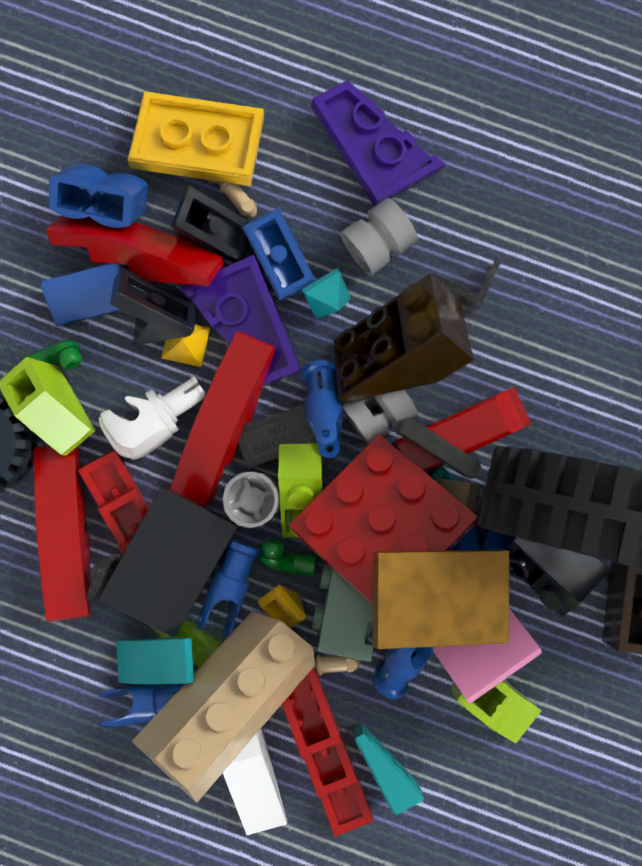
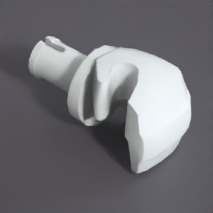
(155, 420)

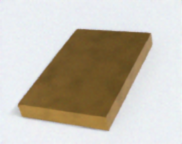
(440, 598)

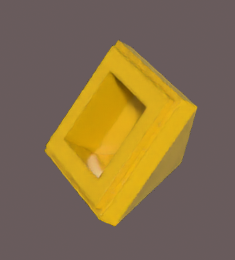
(188, 349)
(283, 605)

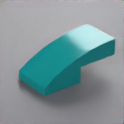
(155, 661)

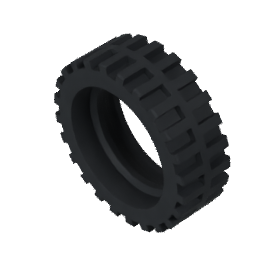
(565, 503)

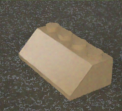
(226, 703)

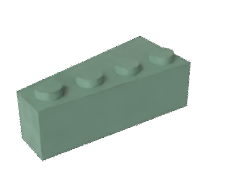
(343, 619)

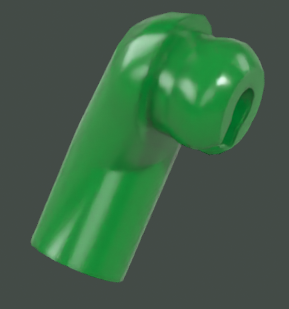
(63, 353)
(288, 563)

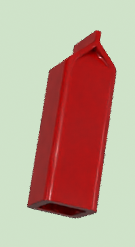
(472, 427)

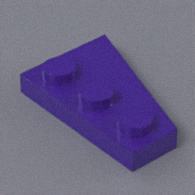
(373, 148)
(243, 302)

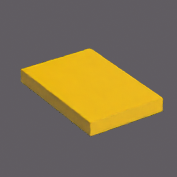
(196, 138)

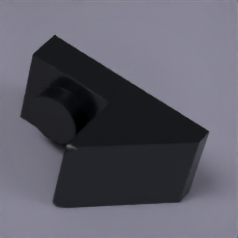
(210, 225)
(158, 311)

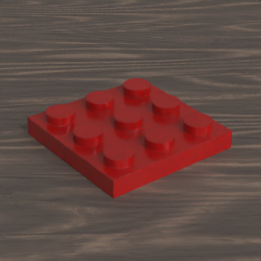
(380, 506)

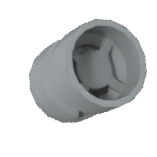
(384, 233)
(393, 408)
(251, 499)

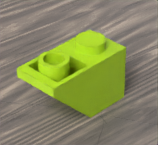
(46, 404)
(298, 481)
(501, 710)

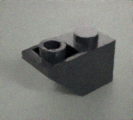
(555, 574)

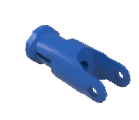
(322, 405)
(230, 583)
(402, 666)
(147, 702)

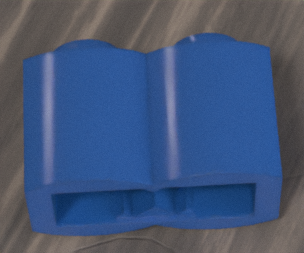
(89, 191)

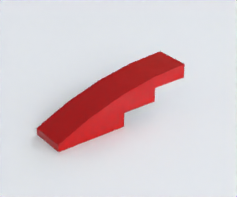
(144, 249)
(222, 417)
(116, 495)
(61, 534)
(326, 756)

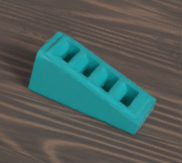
(394, 781)

